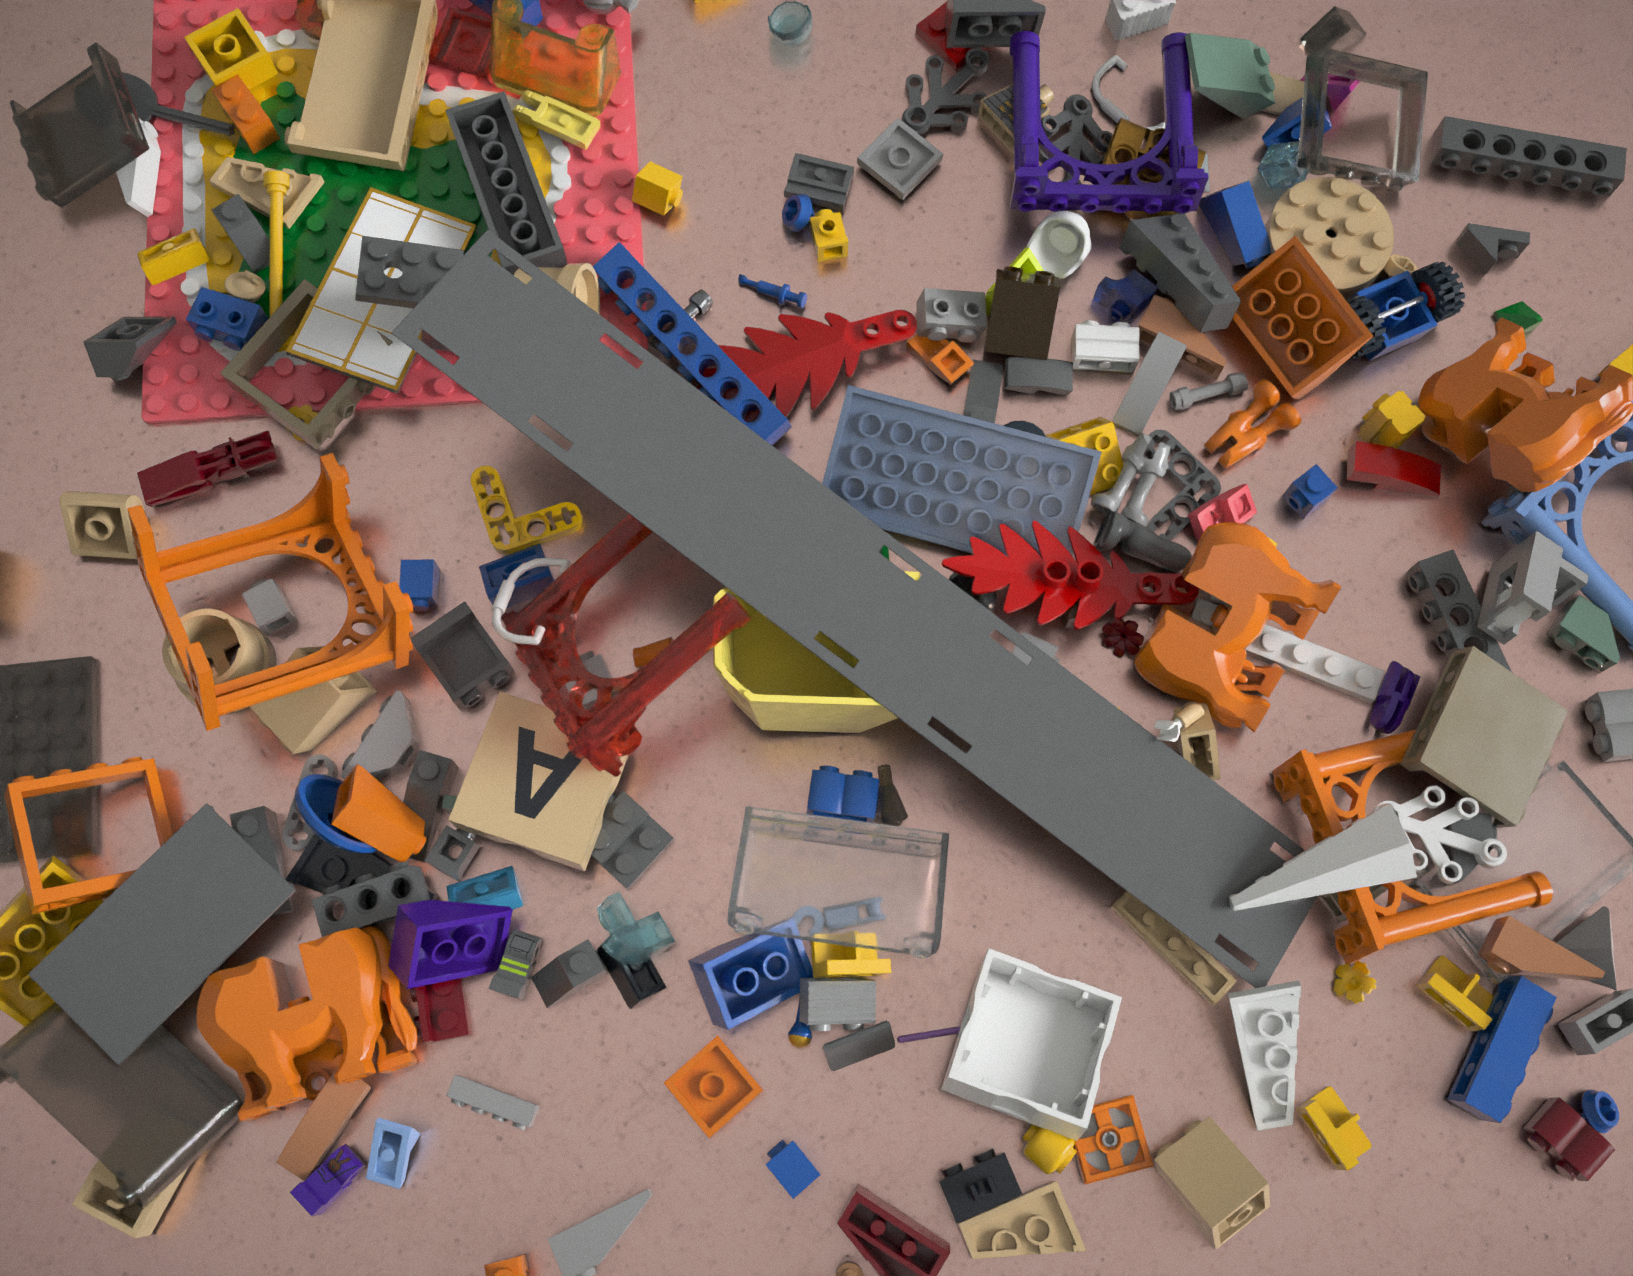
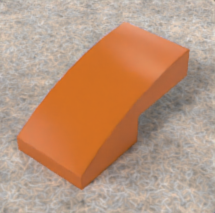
(941, 357)

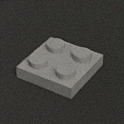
(899, 158)

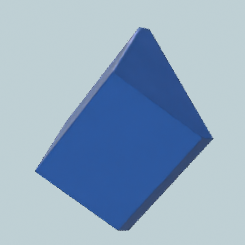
(527, 585)

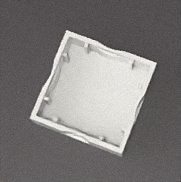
(1032, 1045)

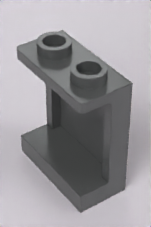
(462, 656)

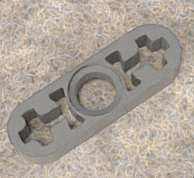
(292, 823)

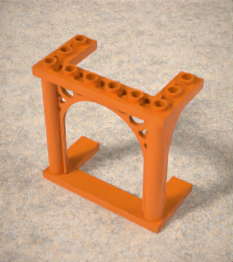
(314, 518)

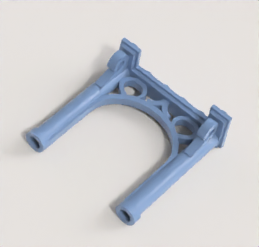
(1532, 512)

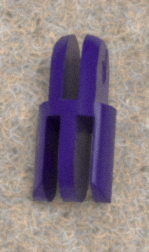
(1393, 698)

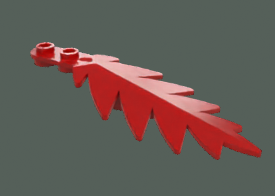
(813, 353)
(1063, 578)

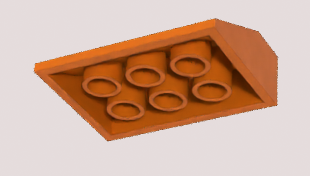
(1297, 319)

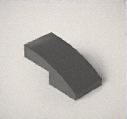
(1034, 374)

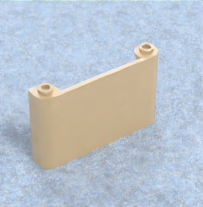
(366, 82)

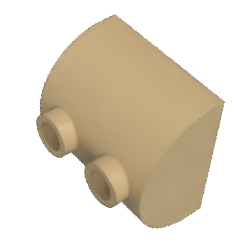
(99, 523)

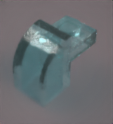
(631, 939)

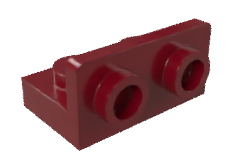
(441, 1011)

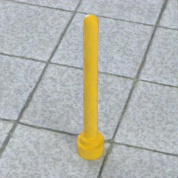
(276, 184)

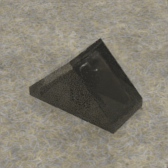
(1333, 31)

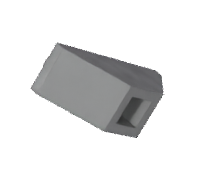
(388, 742)

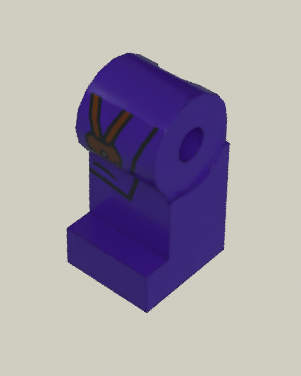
(328, 1181)

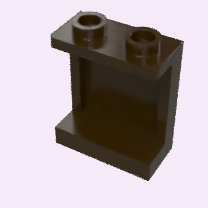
(1022, 313)

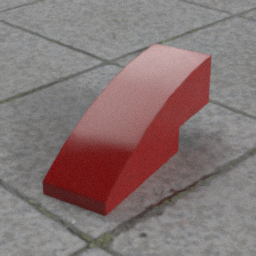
(1393, 469)

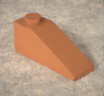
(1167, 319)
(1523, 951)

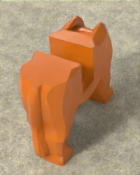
(1529, 431)
(1211, 663)
(260, 1028)

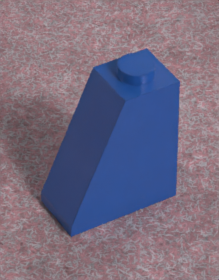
(1237, 224)

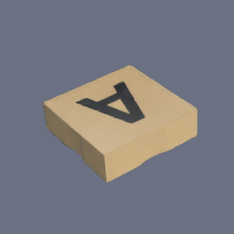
(532, 787)

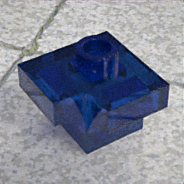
(1125, 297)

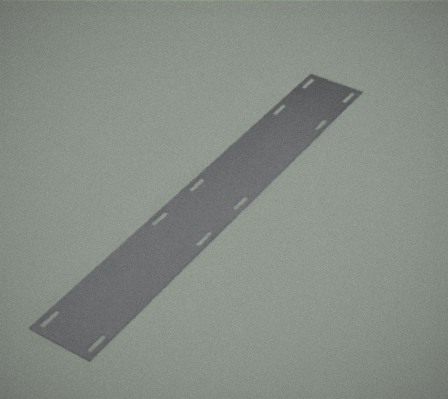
(818, 567)

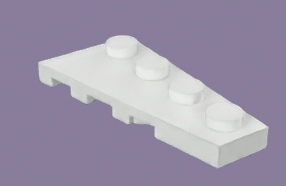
(1267, 1040)

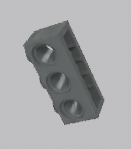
(354, 899)

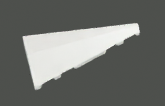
(1361, 856)

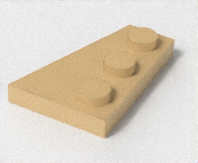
(246, 179)

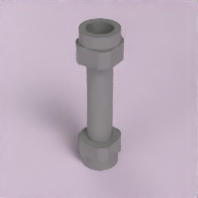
(1233, 384)

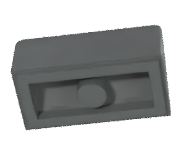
(859, 1045)

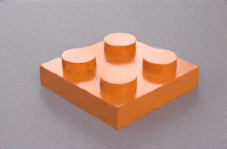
(713, 1086)

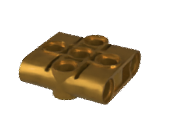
(1126, 147)

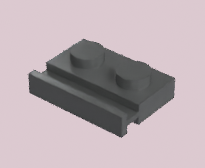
(821, 180)

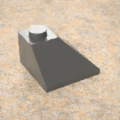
(126, 345)

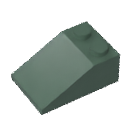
(1231, 72)

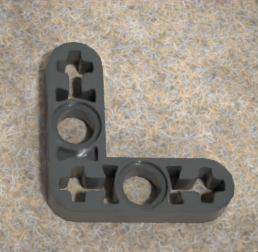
(1188, 483)

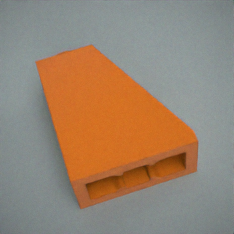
(377, 816)

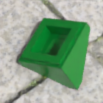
(1520, 314)

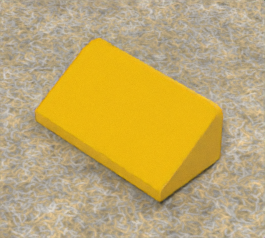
(173, 256)

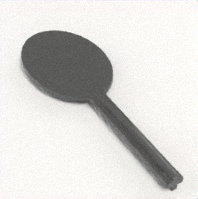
(147, 106)

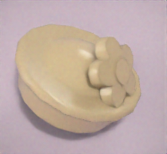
(1399, 264)
(245, 286)

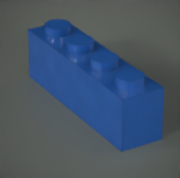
(1503, 1049)

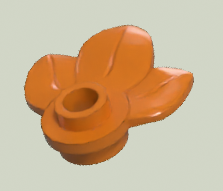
(316, 1064)

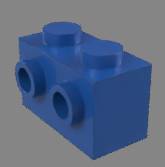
(225, 318)

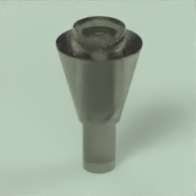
(889, 804)

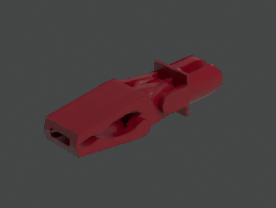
(197, 472)

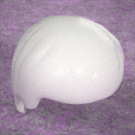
(1061, 243)

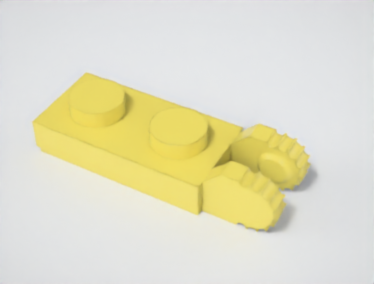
(558, 119)

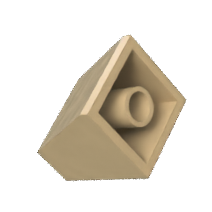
(313, 713)
(1213, 1181)

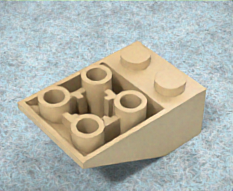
(101, 1201)

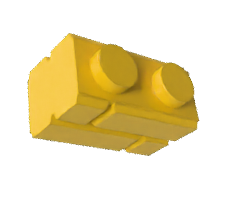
(1391, 420)

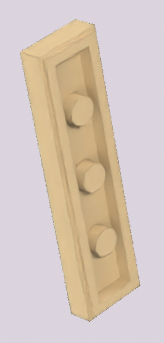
(1176, 949)

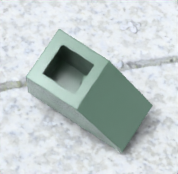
(1587, 633)

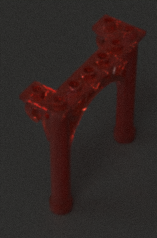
(609, 726)

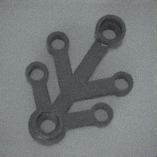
(943, 96)
(1074, 139)

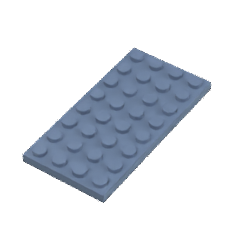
(954, 474)

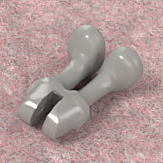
(1134, 464)

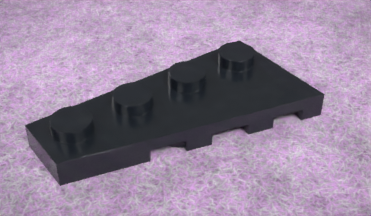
(328, 866)

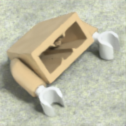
(1195, 737)

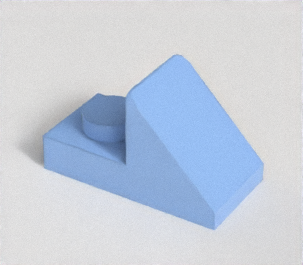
(390, 1152)

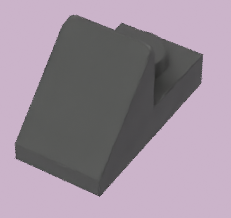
(1486, 242)

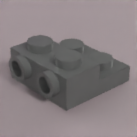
(628, 840)

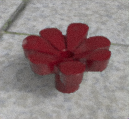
(1123, 636)

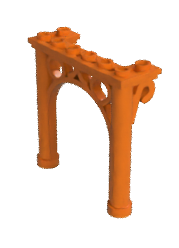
(1370, 924)

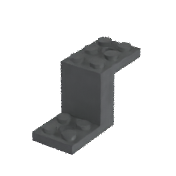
(420, 267)

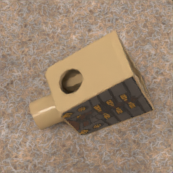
(997, 113)

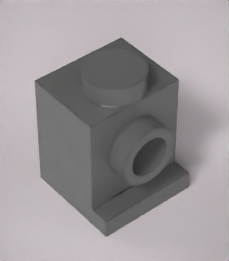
(441, 857)

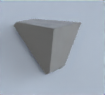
(1594, 943)

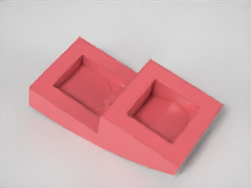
(1230, 506)

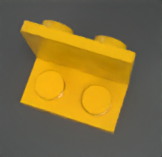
(1100, 436)

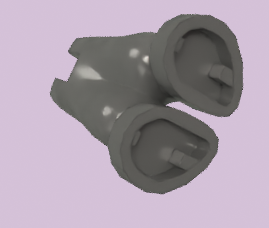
(1140, 543)

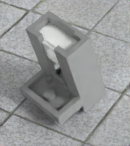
(1526, 584)

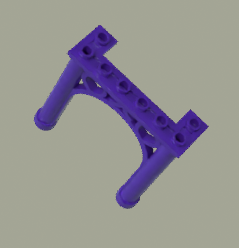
(1181, 180)

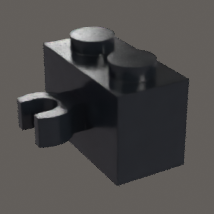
(978, 1186)

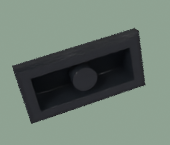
(633, 981)

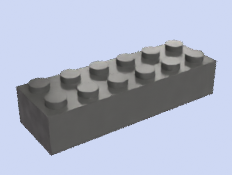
(505, 181)

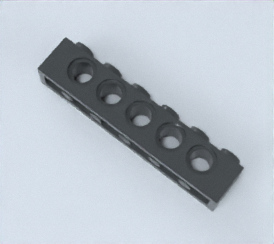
(1528, 156)
(1459, 601)

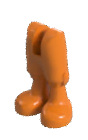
(1239, 424)

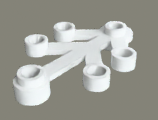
(1432, 834)

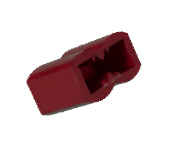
(1568, 1140)

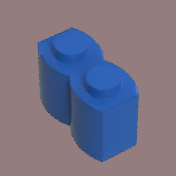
(843, 794)

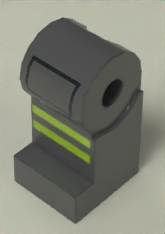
(517, 965)

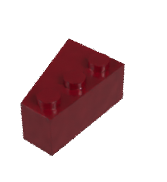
(890, 1238)

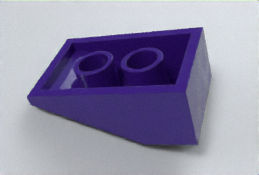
(447, 941)

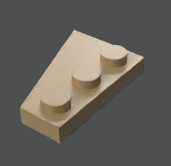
(1023, 1226)

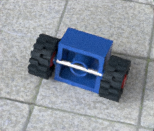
(1406, 307)

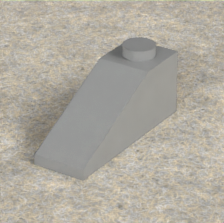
(590, 1241)

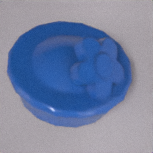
(797, 212)
(1599, 1110)

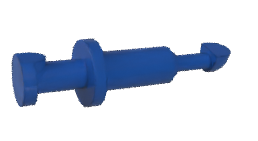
(781, 293)

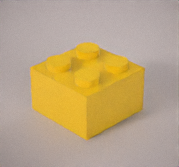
(230, 49)

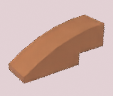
(321, 1126)

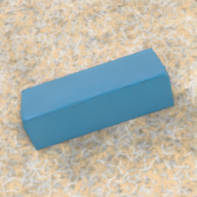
(492, 888)

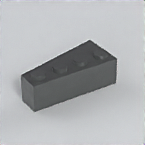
(1184, 269)

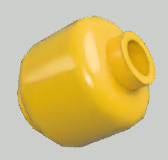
(1048, 1149)

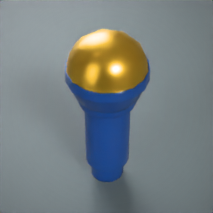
(800, 1033)

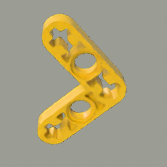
(519, 526)

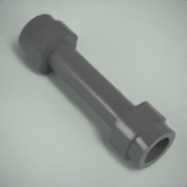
(698, 303)

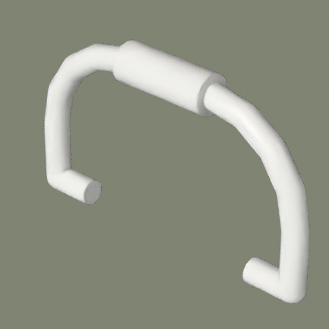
(1106, 105)
(504, 595)

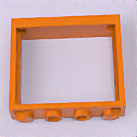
(62, 780)

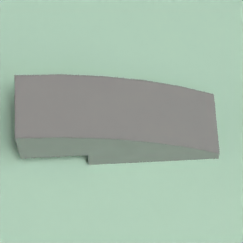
(1149, 384)

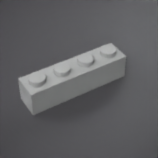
(488, 1099)

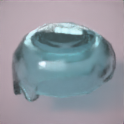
(790, 23)

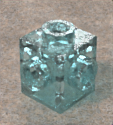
(1280, 166)

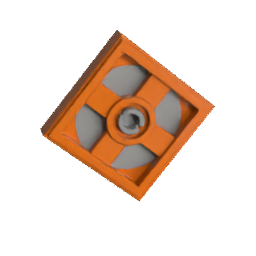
(1112, 1142)

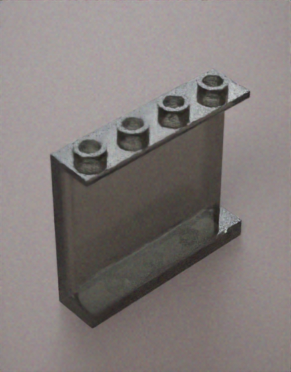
(81, 130)

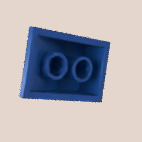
(749, 976)

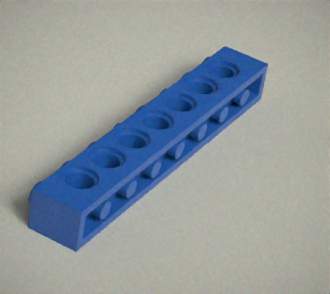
(621, 265)

